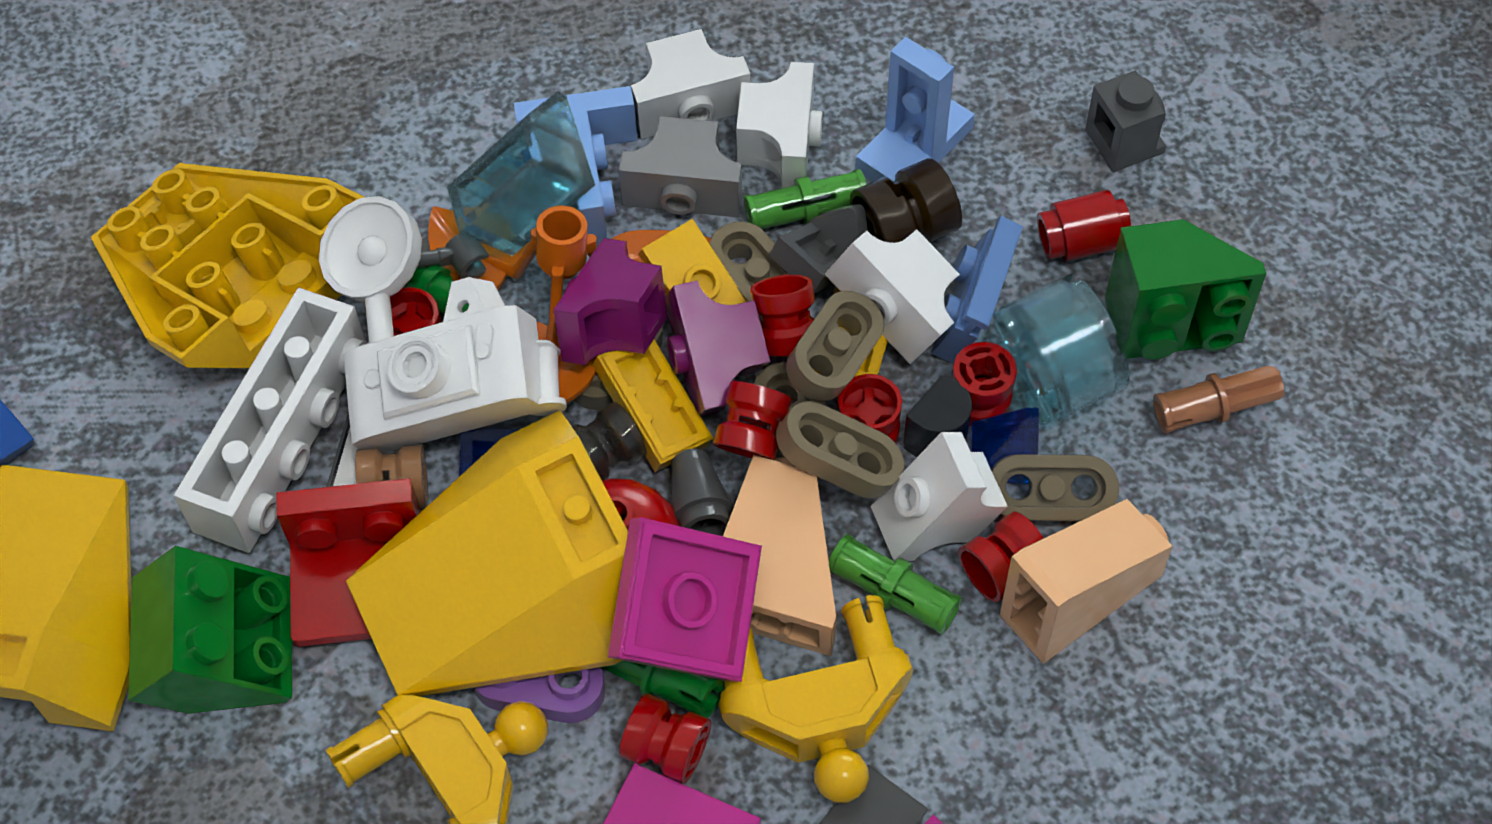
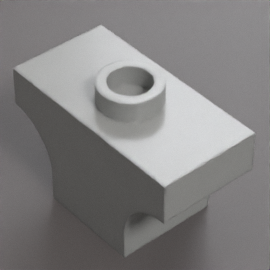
(682, 171)

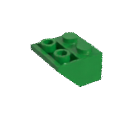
(1179, 290)
(209, 634)

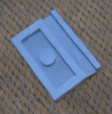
(977, 287)

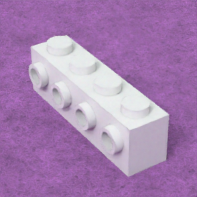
(271, 422)

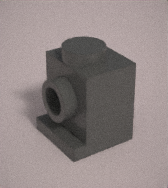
(1134, 112)

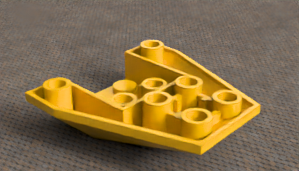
(218, 257)
(500, 571)
(65, 594)

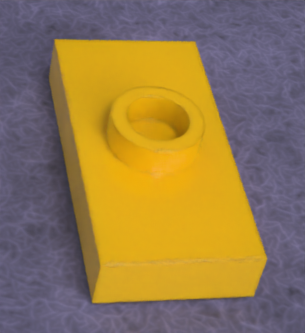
(689, 258)
(654, 402)

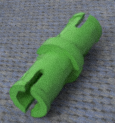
(766, 208)
(895, 583)

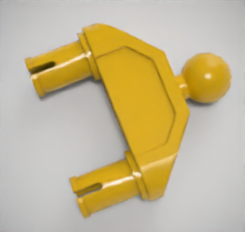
(824, 709)
(449, 749)

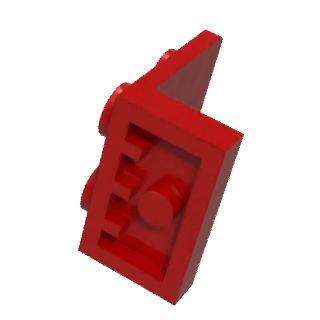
(329, 540)

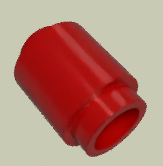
(1082, 226)

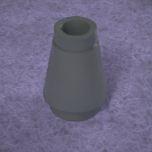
(698, 493)

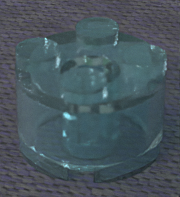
(1062, 348)

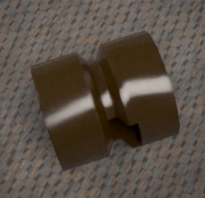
(916, 200)

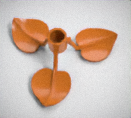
(561, 252)

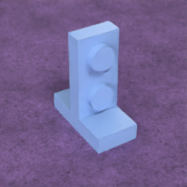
(919, 114)
(601, 120)

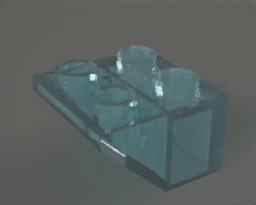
(522, 176)

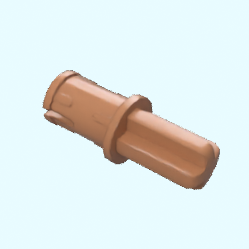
(1217, 398)

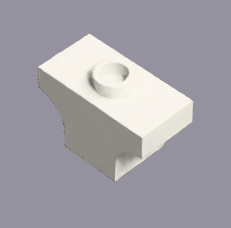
(687, 82)
(779, 123)
(905, 284)
(939, 499)

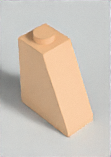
(1082, 576)
(794, 584)

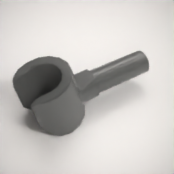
(462, 253)

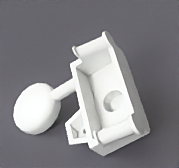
(440, 377)

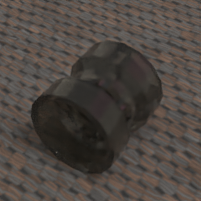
(611, 439)

